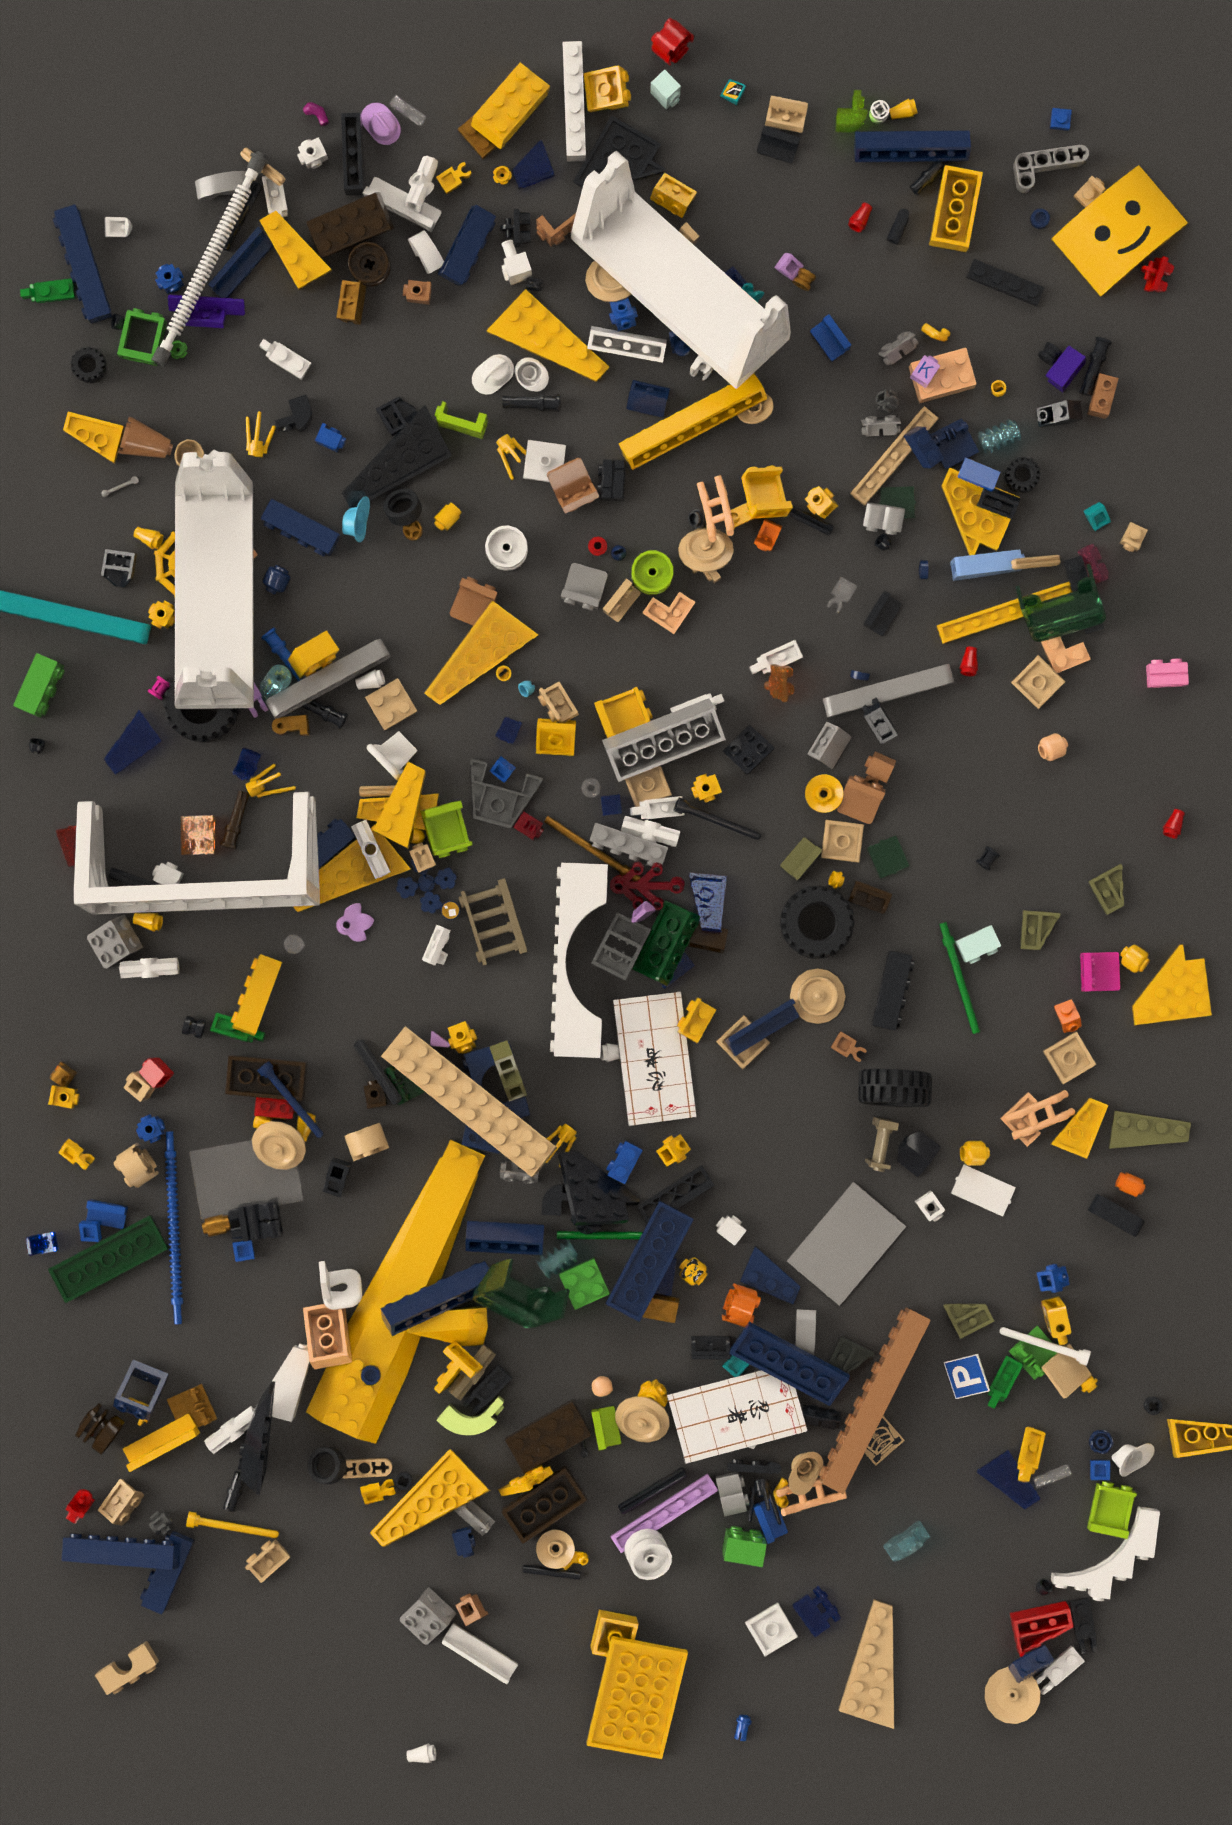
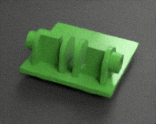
(1031, 1355)

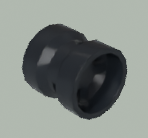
(193, 1027)

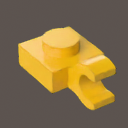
(73, 1154)
(374, 1492)

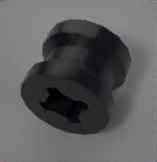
(1049, 353)

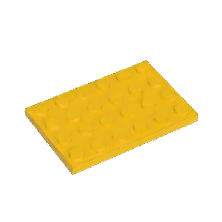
(637, 1697)

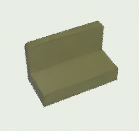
(800, 858)

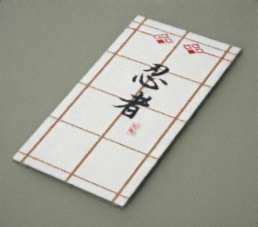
(654, 1059)
(735, 1415)

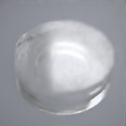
(293, 944)

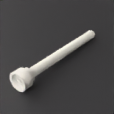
(1081, 1355)

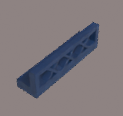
(241, 264)
(762, 1027)

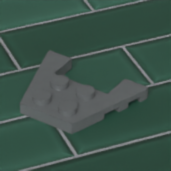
(498, 804)

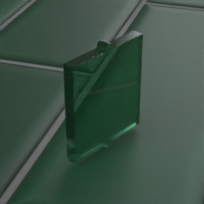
(899, 497)
(888, 857)

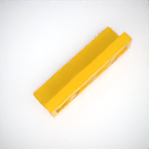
(160, 1441)

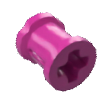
(159, 688)

